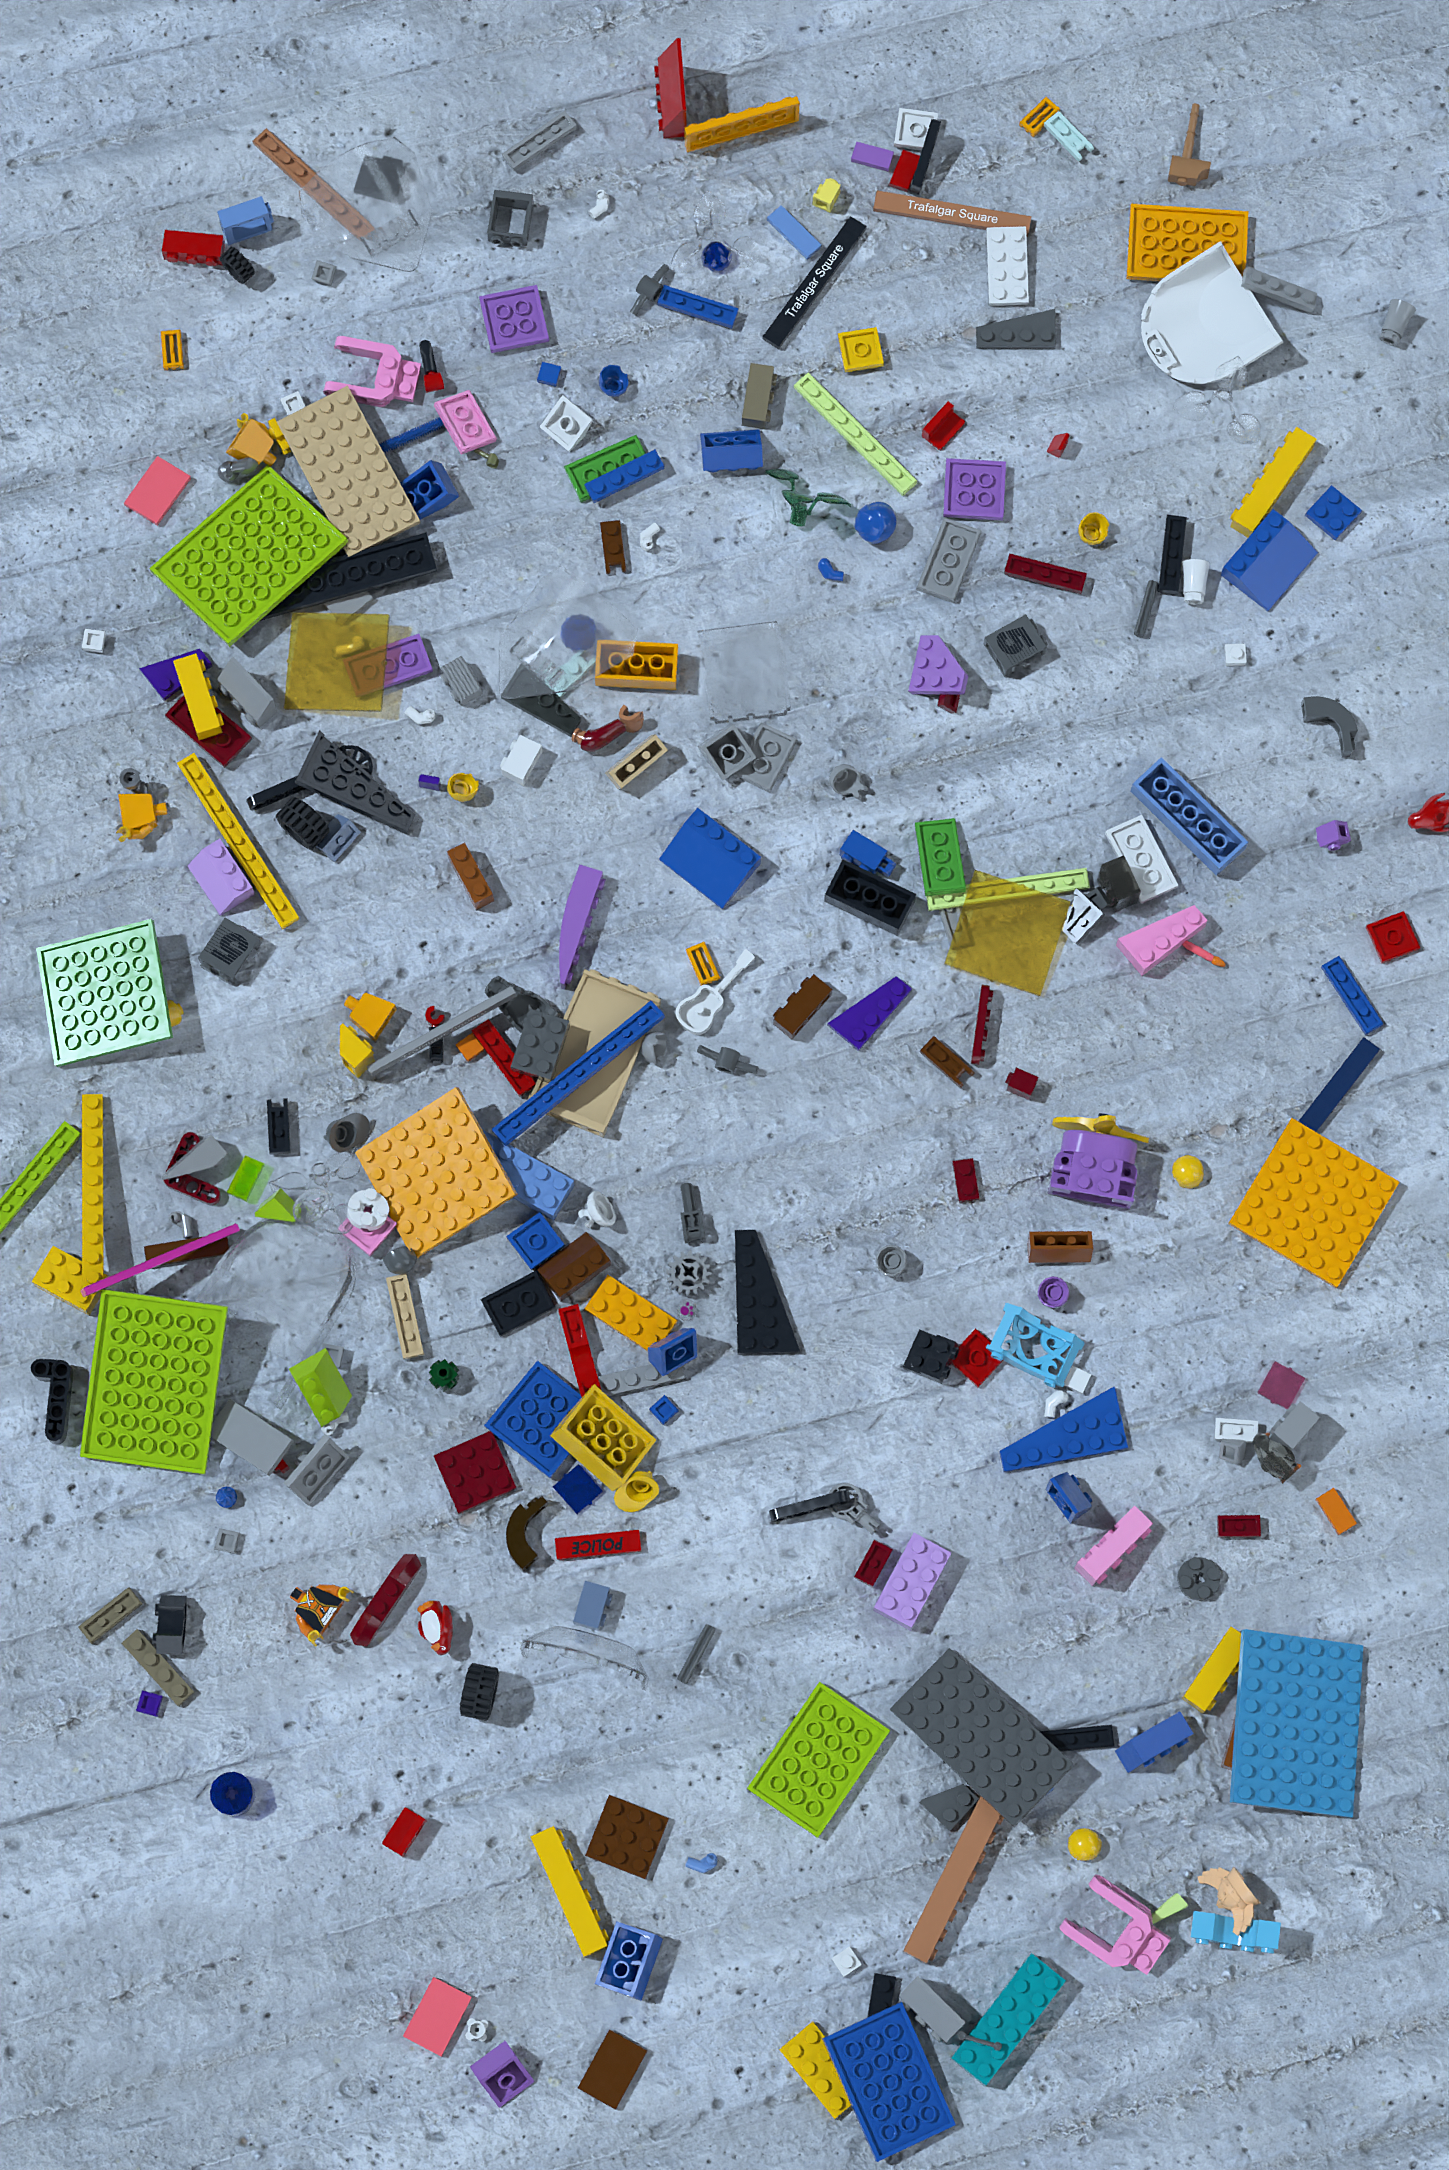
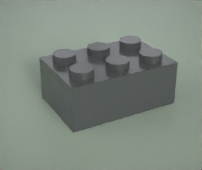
(540, 1045)

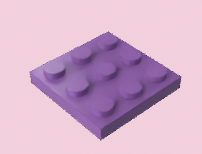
(514, 318)
(974, 489)

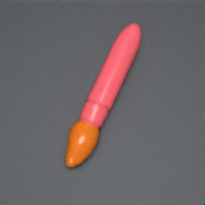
(1215, 960)

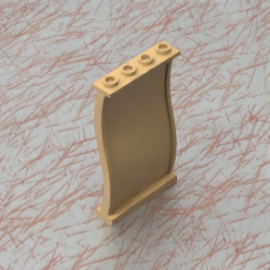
(593, 1014)

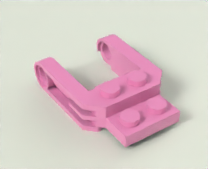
(394, 376)
(1138, 1943)

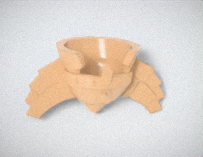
(1232, 1895)

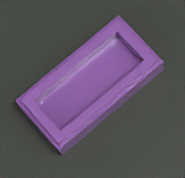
(872, 156)

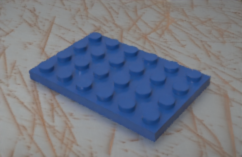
(889, 2081)

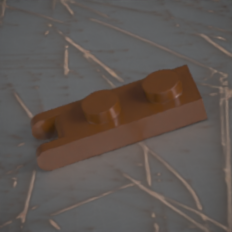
(612, 545)
(945, 1061)

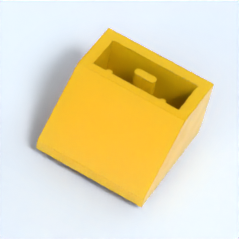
(354, 1053)

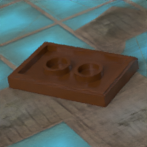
(612, 2069)

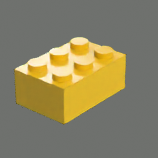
(62, 1278)

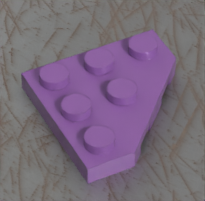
(936, 669)

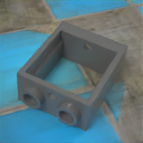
(512, 200)

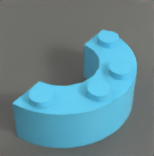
(1219, 1928)

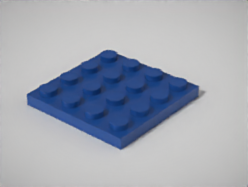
(532, 1415)

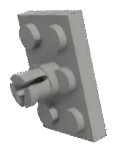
(316, 1469)

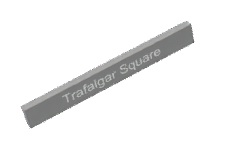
(441, 1031)

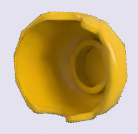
(1093, 528)
(462, 787)
(1188, 1171)
(1084, 1844)

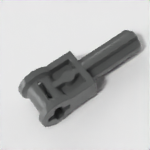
(691, 1217)

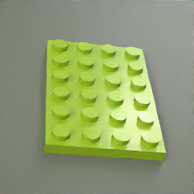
(818, 1759)

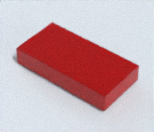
(904, 171)

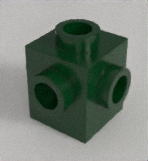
(446, 1382)

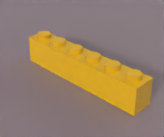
(1273, 482)
(569, 1891)

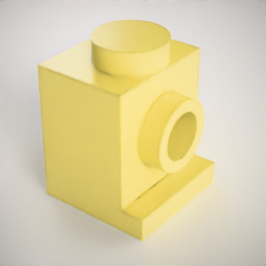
(826, 195)

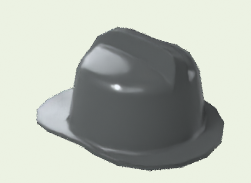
(347, 1132)

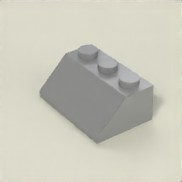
(246, 693)
(930, 2010)

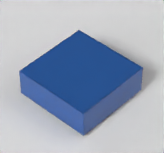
(549, 374)
(663, 1410)

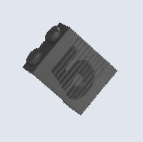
(1015, 644)
(228, 950)

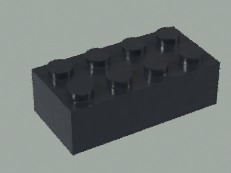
(870, 897)

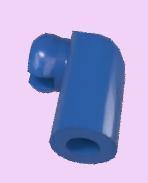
(828, 572)

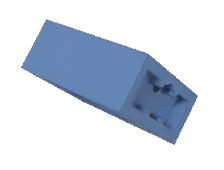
(245, 220)

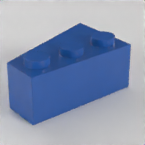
(1154, 1742)

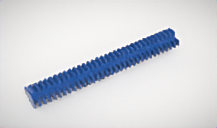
(410, 435)

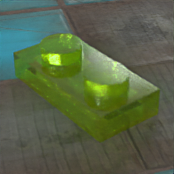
(245, 1178)

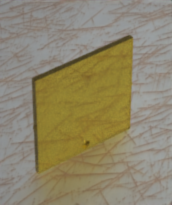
(337, 662)
(1007, 933)

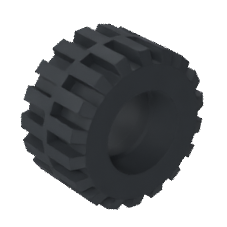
(302, 823)
(479, 1691)

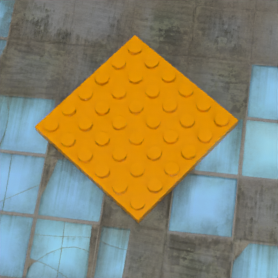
(436, 1172)
(1313, 1203)

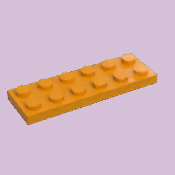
(741, 124)

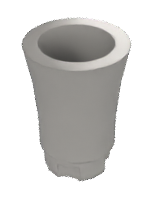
(1396, 321)

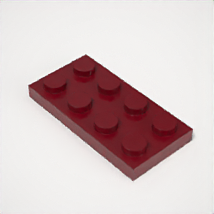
(220, 747)

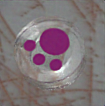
(687, 1310)

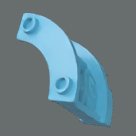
(1061, 1338)

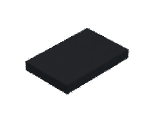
(518, 1303)

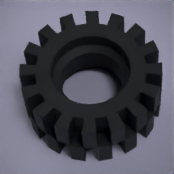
(237, 265)

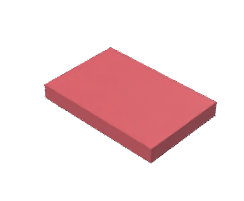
(157, 490)
(437, 2016)

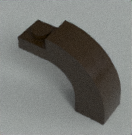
(516, 1542)

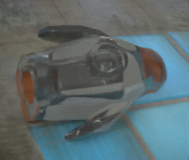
(1275, 1457)

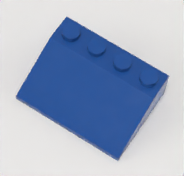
(1269, 560)
(710, 858)

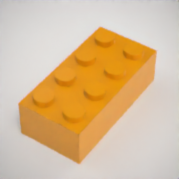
(649, 668)

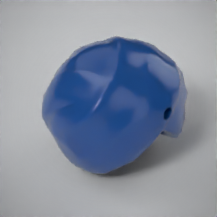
(875, 522)

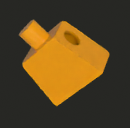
(370, 1014)

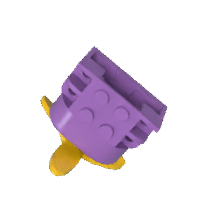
(1095, 1161)

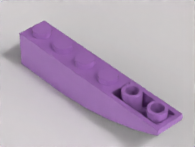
(577, 917)

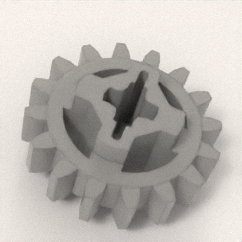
(682, 1279)

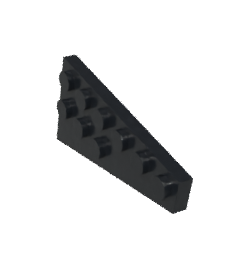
(347, 783)
(760, 1311)

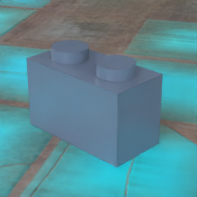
(592, 1606)

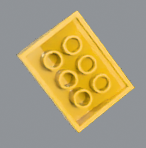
(603, 1438)

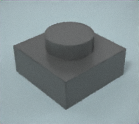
(1098, 898)

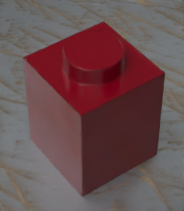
(1021, 1083)

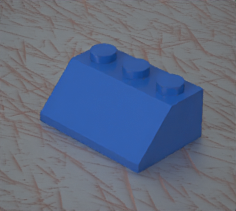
(731, 450)
(628, 1961)

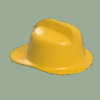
(636, 1492)

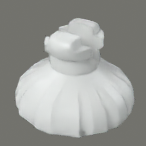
(598, 1210)

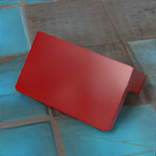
(942, 426)
(404, 1832)

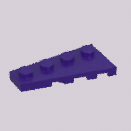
(865, 1017)

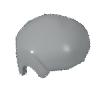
(654, 1046)
(891, 1260)

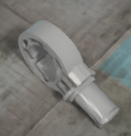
(862, 1516)

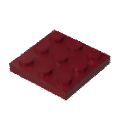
(475, 1472)

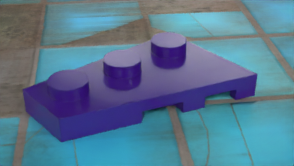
(164, 676)

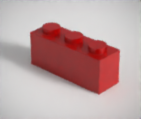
(192, 247)

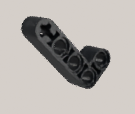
(55, 1402)

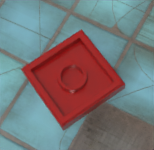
(1392, 937)
(974, 1359)

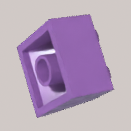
(502, 2074)

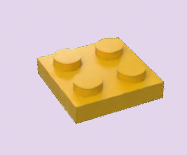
(860, 349)

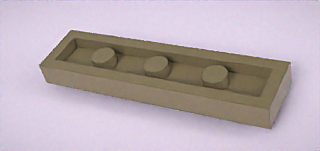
(157, 1667)

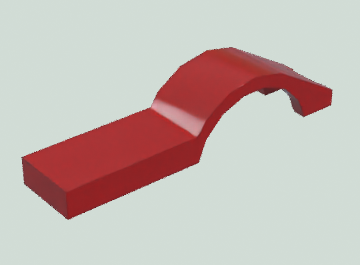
(579, 1348)

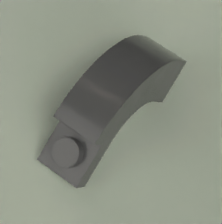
(1336, 715)

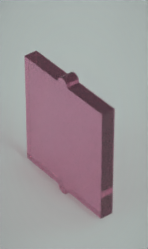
(1281, 1385)

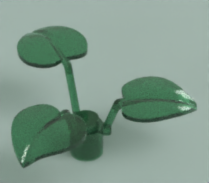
(796, 499)

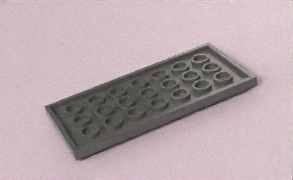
(981, 1737)

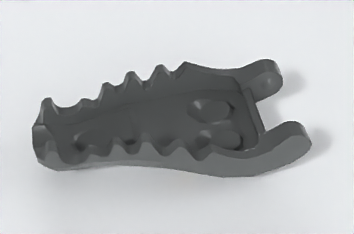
(518, 1008)

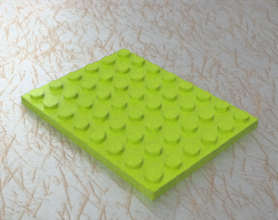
(248, 555)
(153, 1381)

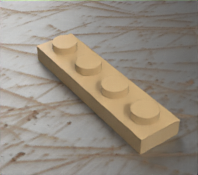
(404, 1316)

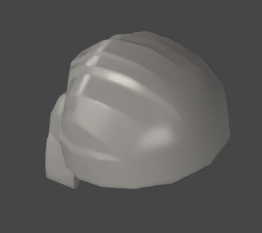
(846, 780)

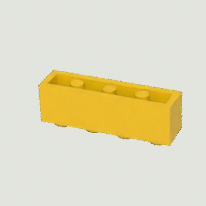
(198, 697)
(1215, 1672)

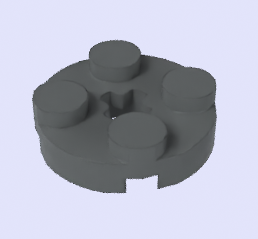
(1210, 1575)

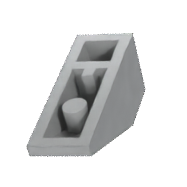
(201, 1156)

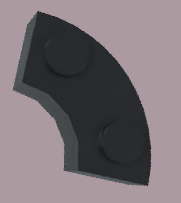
(171, 1624)

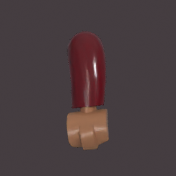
(596, 739)

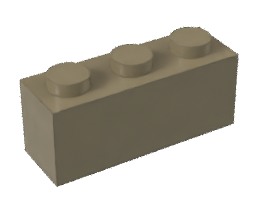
(758, 396)

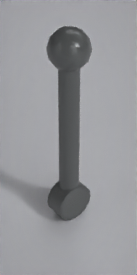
(961, 2036)

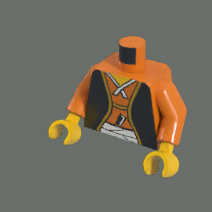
(318, 1608)

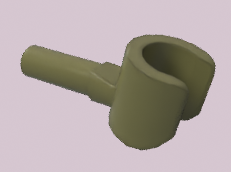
(492, 458)

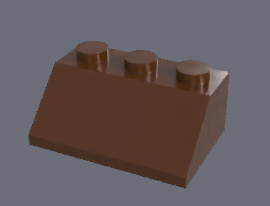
(574, 1266)

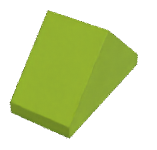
(277, 1207)

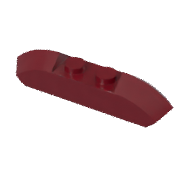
(385, 1599)

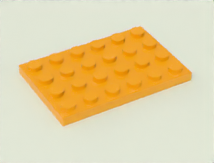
(1172, 236)

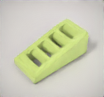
(1170, 1907)

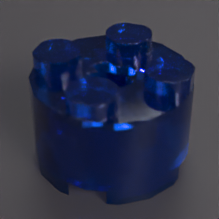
(221, 1788)

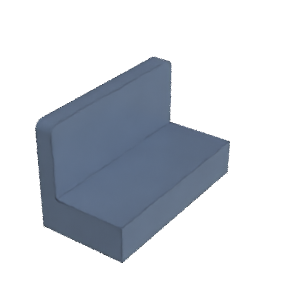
(341, 835)

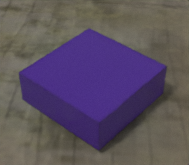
(429, 782)
(149, 1703)

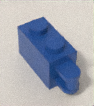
(866, 854)

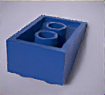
(429, 489)
(1068, 1496)

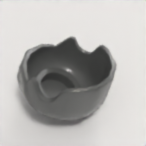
(400, 1260)

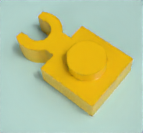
(276, 433)

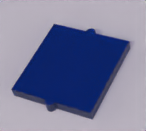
(577, 1489)

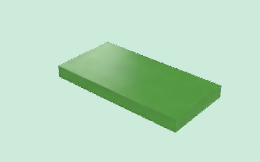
(602, 462)
(940, 857)

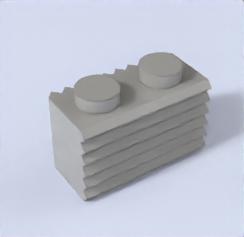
(461, 681)

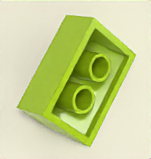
(322, 1386)

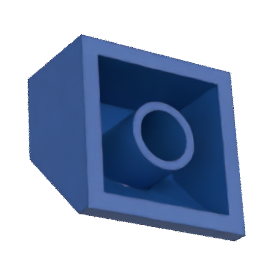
(673, 1350)

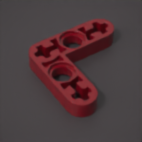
(184, 1180)

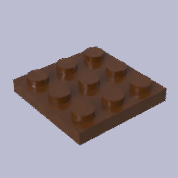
(627, 1837)

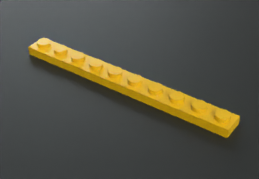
(238, 841)
(92, 1189)

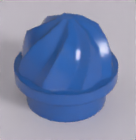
(226, 1497)

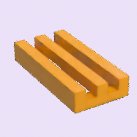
(1029, 128)
(173, 364)
(708, 980)

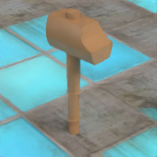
(1185, 169)

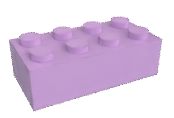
(912, 1581)

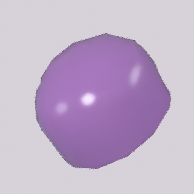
(1053, 1292)

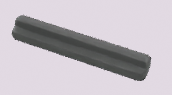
(1146, 608)
(696, 1654)

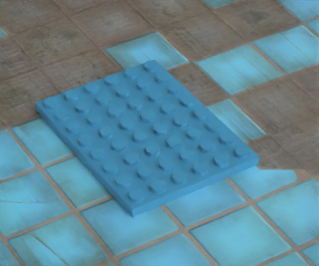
(1296, 1723)

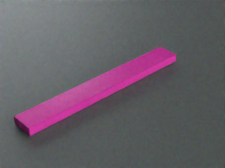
(161, 1259)

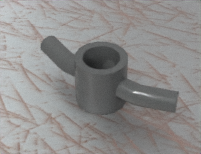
(649, 288)
(727, 1060)

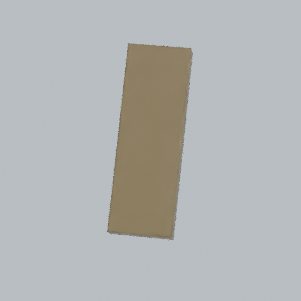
(110, 1615)

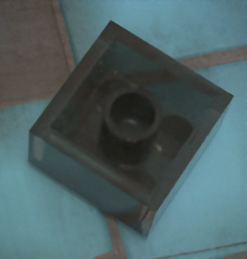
(1118, 883)

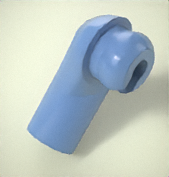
(703, 1865)

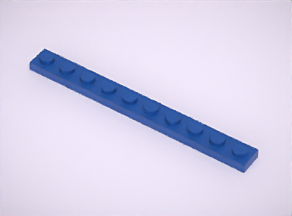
(578, 1073)

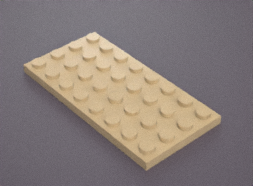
(348, 471)

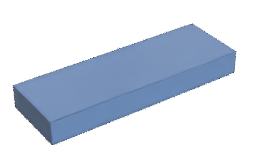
(794, 232)

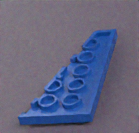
(1080, 1433)

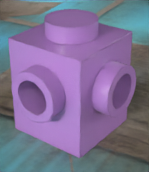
(1333, 835)

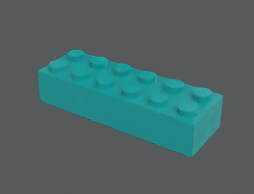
(1008, 2019)

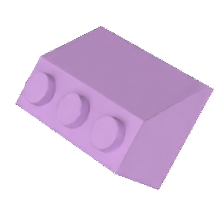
(220, 877)

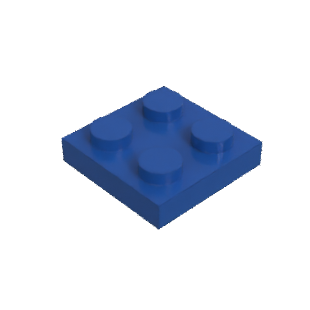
(1333, 512)
(535, 1241)

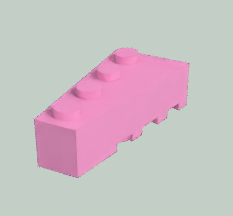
(1158, 940)
(1113, 1546)

